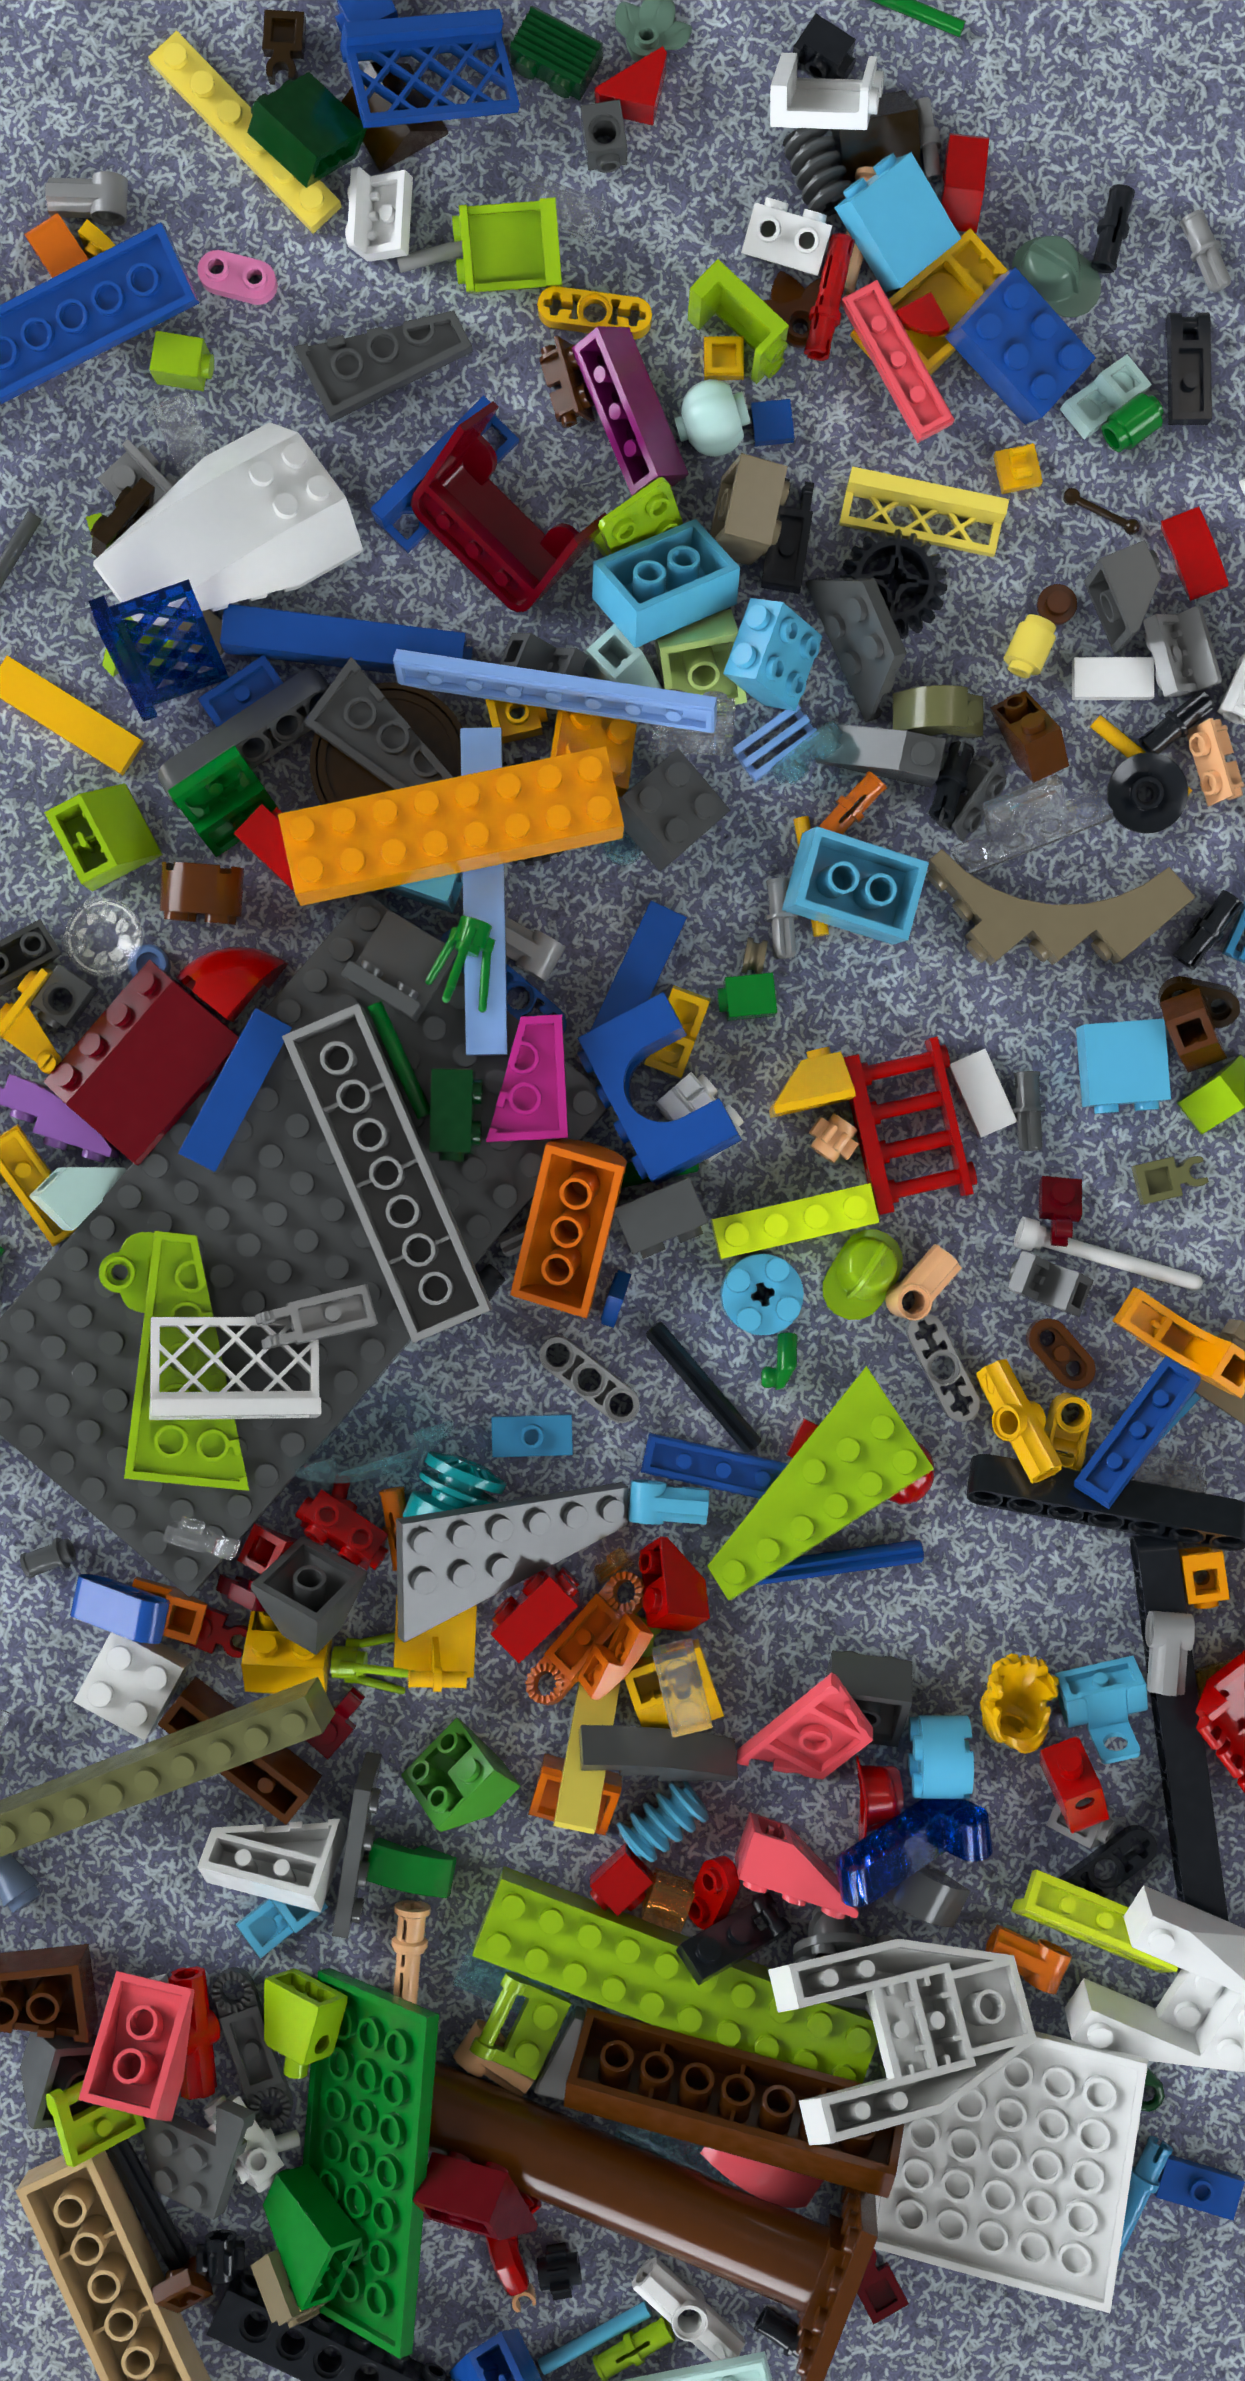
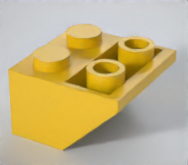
(276, 1663)
(647, 1694)

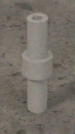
(929, 140)

